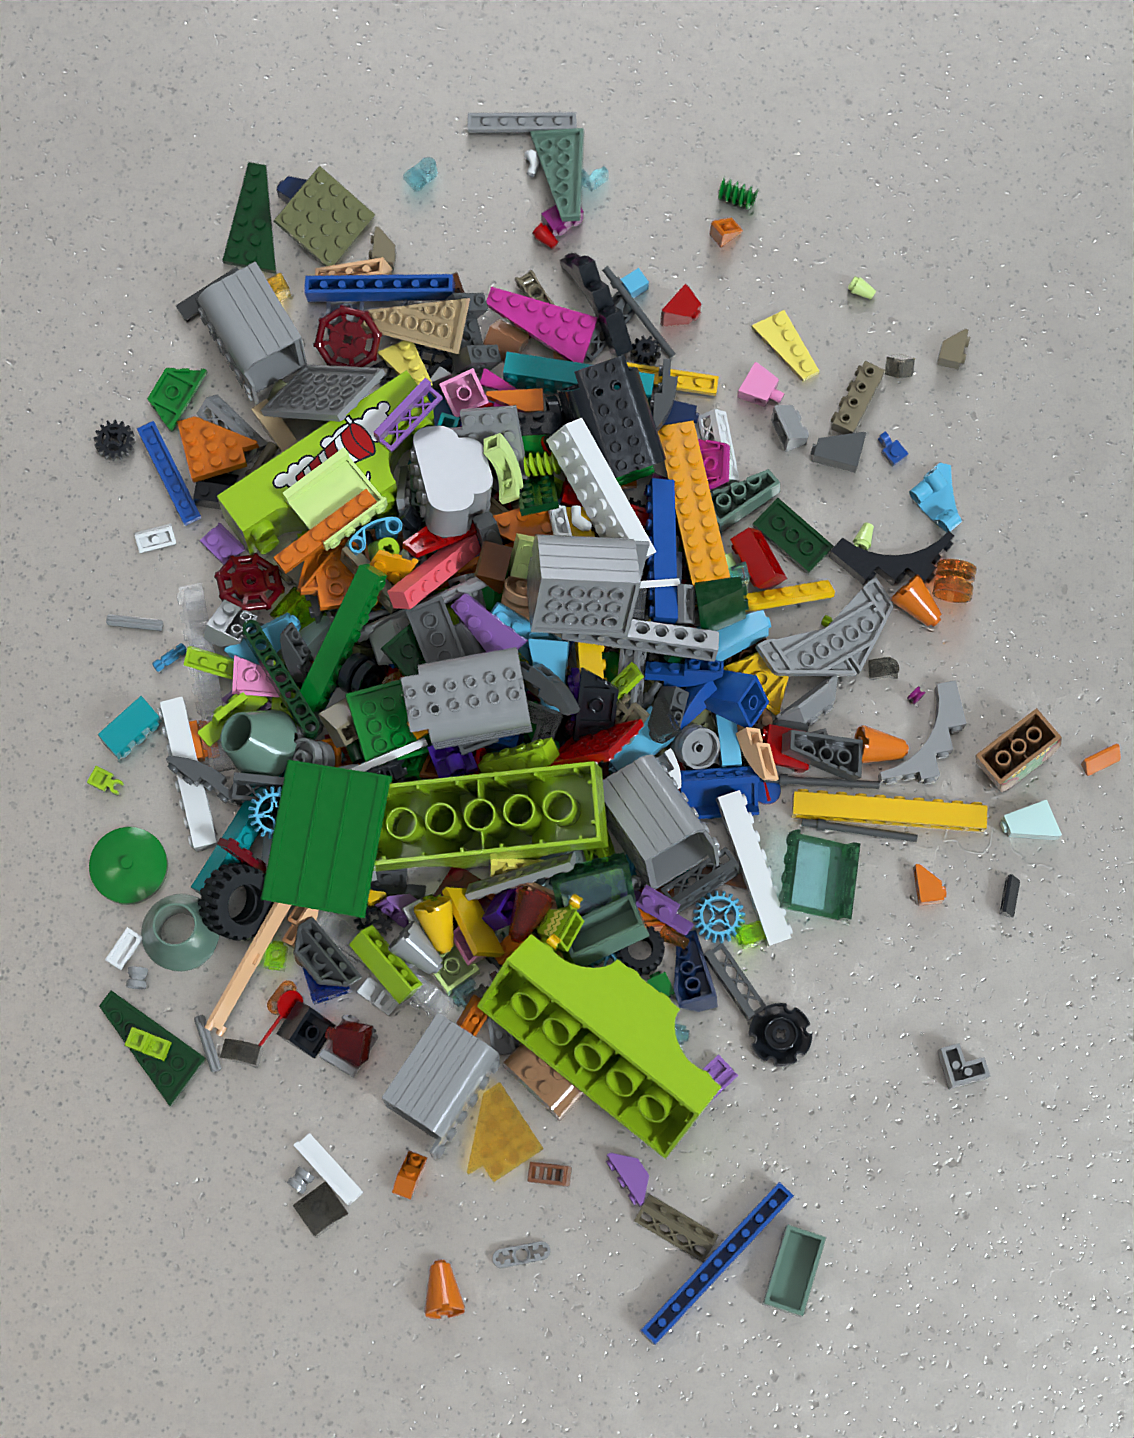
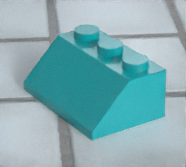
(130, 728)

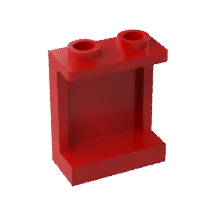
(773, 735)

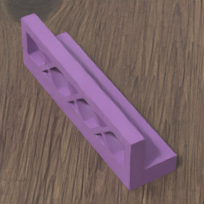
(402, 411)

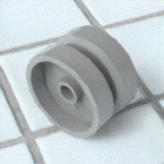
(696, 746)
(314, 752)

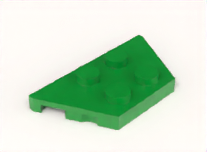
(174, 393)

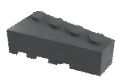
(827, 752)

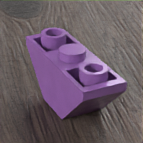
(393, 907)
(631, 1175)

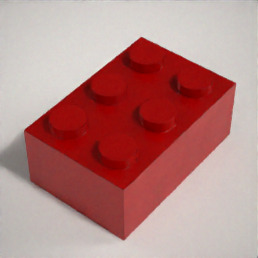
(760, 560)

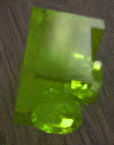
(276, 963)

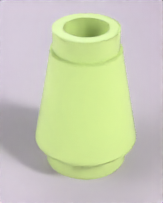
(861, 288)
(864, 536)

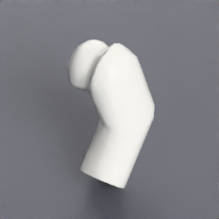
(533, 158)
(579, 521)

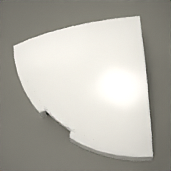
(670, 762)

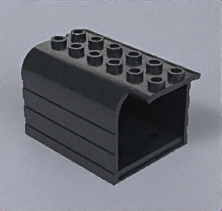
(616, 418)

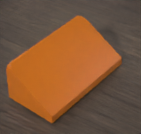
(1101, 759)
(472, 1017)

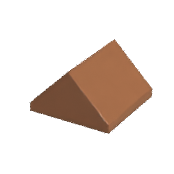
(507, 338)

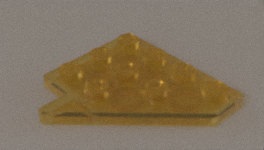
(501, 1136)

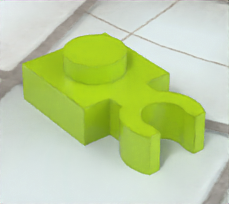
(102, 779)

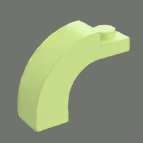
(506, 466)

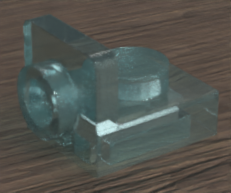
(596, 179)
(466, 989)

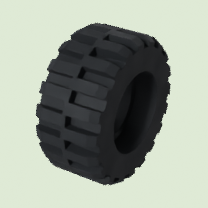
(216, 897)

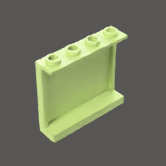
(329, 489)

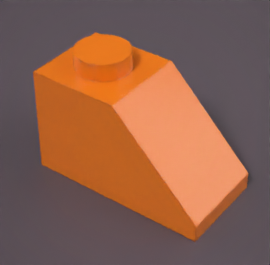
(928, 887)

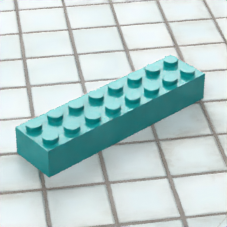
(551, 374)

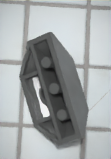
(322, 956)

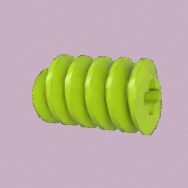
(541, 464)
(386, 544)

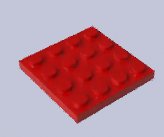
(598, 746)

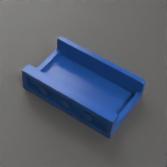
(706, 785)

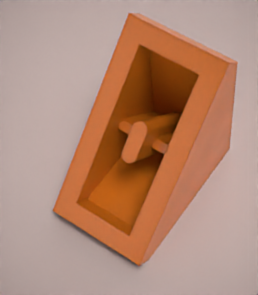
(724, 230)

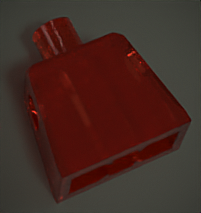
(351, 1041)

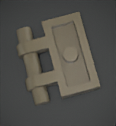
(631, 712)

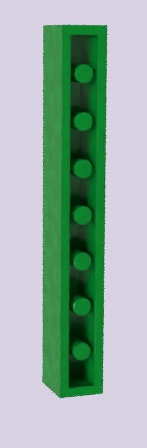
(342, 636)

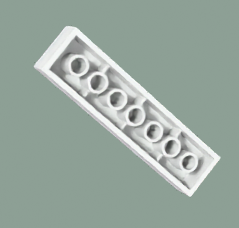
(595, 484)

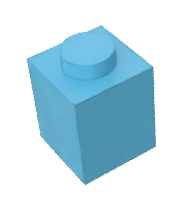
(635, 283)

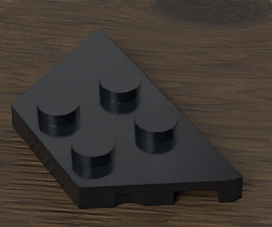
(596, 703)

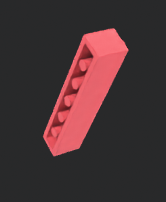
(433, 572)

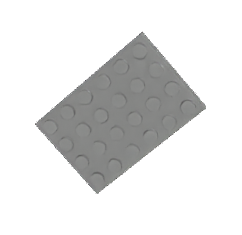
(323, 392)

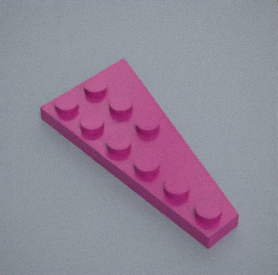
(552, 325)

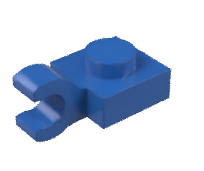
(893, 451)

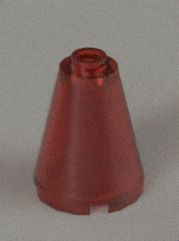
(528, 912)

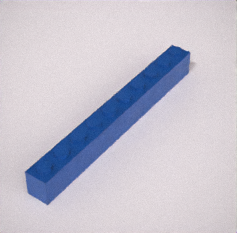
(716, 1263)

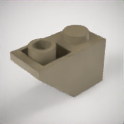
(382, 247)
(952, 350)

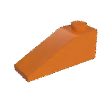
(525, 399)

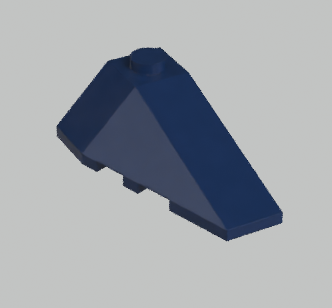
(692, 977)

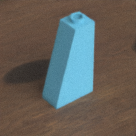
(272, 631)
(742, 634)
(551, 654)
(729, 746)
(639, 747)

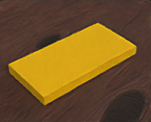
(476, 931)

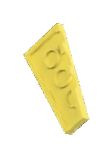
(787, 344)
(405, 357)

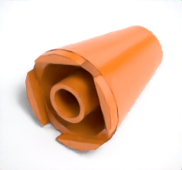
(917, 602)
(880, 745)
(443, 1292)

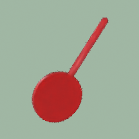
(284, 1006)

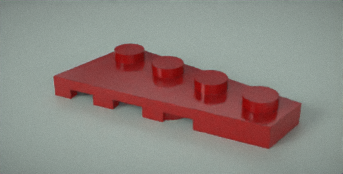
(426, 542)

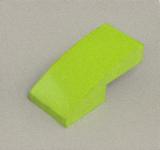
(148, 1044)

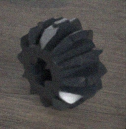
(645, 344)

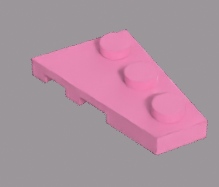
(252, 680)

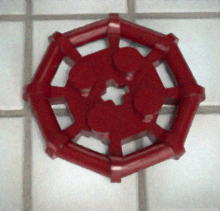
(352, 329)
(249, 591)

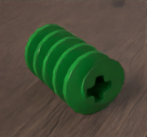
(737, 194)

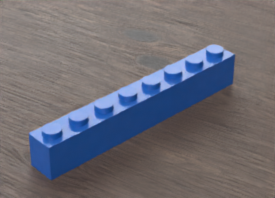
(379, 287)
(663, 563)

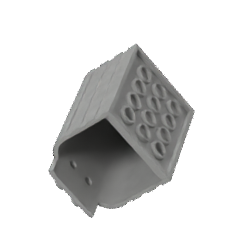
(252, 329)
(584, 584)
(468, 698)
(655, 822)
(441, 1080)

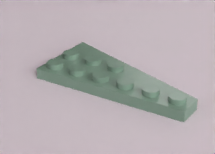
(562, 163)

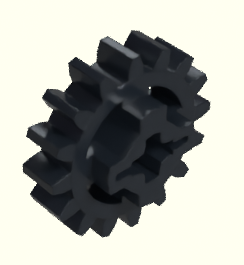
(117, 432)
(384, 924)

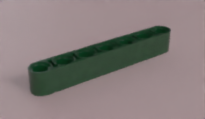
(280, 670)

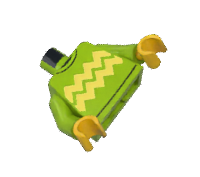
(561, 925)

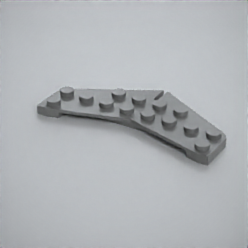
(838, 648)

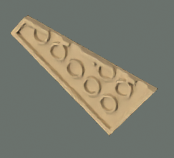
(427, 324)

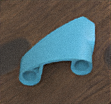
(936, 497)
(383, 528)

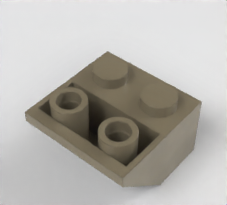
(339, 723)

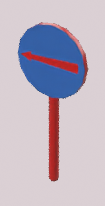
(768, 792)

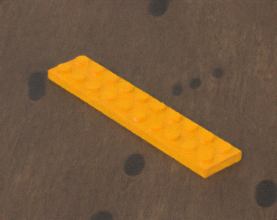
(693, 503)

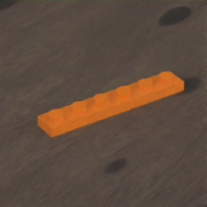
(314, 538)

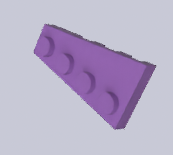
(485, 626)

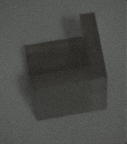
(899, 366)

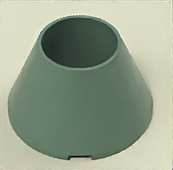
(259, 741)
(181, 956)

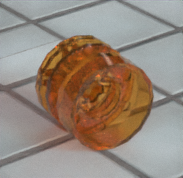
(954, 580)

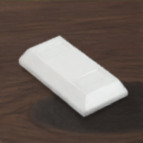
(124, 948)

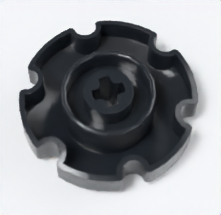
(780, 1019)

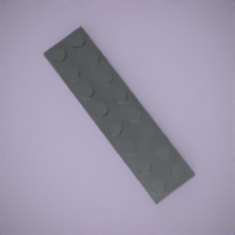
(439, 642)

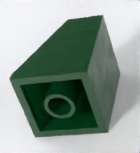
(721, 602)

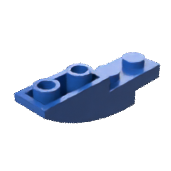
(683, 675)

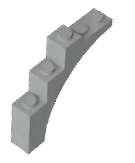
(924, 764)

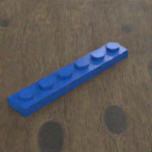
(169, 473)

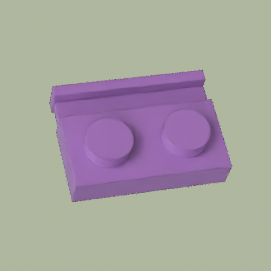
(222, 543)
(720, 1072)

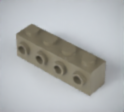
(858, 398)

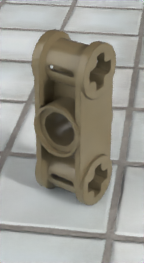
(529, 285)

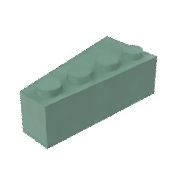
(743, 497)

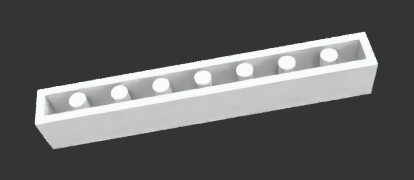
(194, 798)
(753, 867)

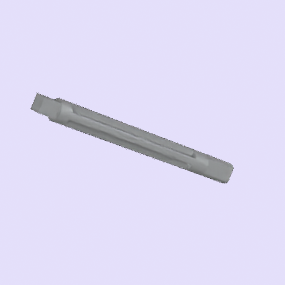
(448, 596)

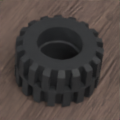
(653, 961)

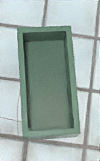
(608, 931)
(794, 1270)

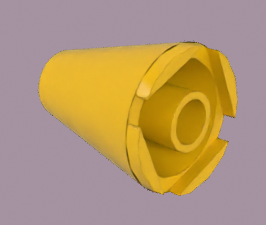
(437, 922)

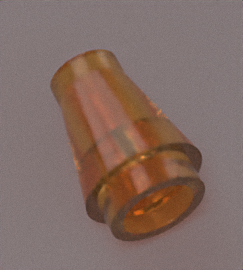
(673, 937)

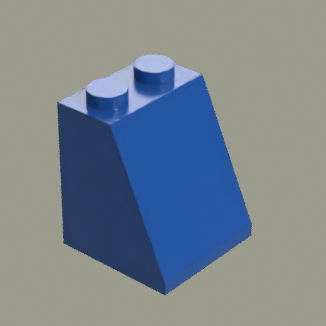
(738, 698)

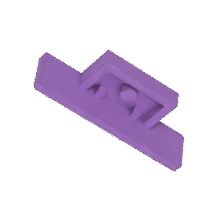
(662, 908)

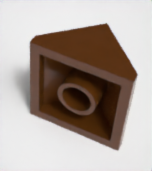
(493, 565)

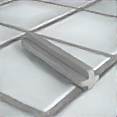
(134, 622)
(207, 1043)

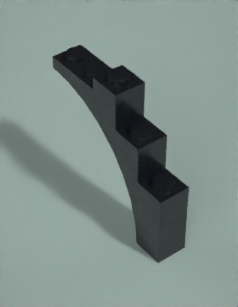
(611, 319)
(865, 564)

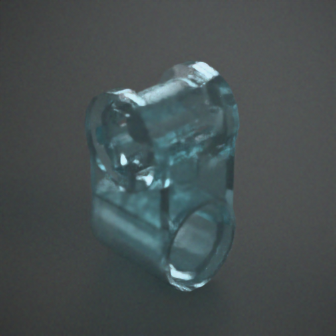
(421, 174)

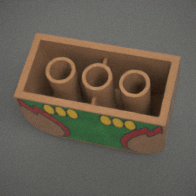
(1019, 750)
(543, 1082)

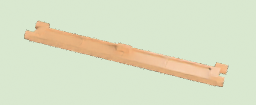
(246, 967)

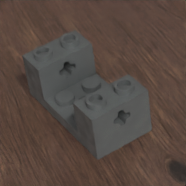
(473, 351)

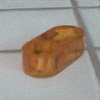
(274, 998)

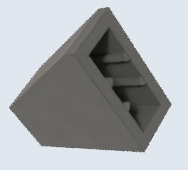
(839, 451)

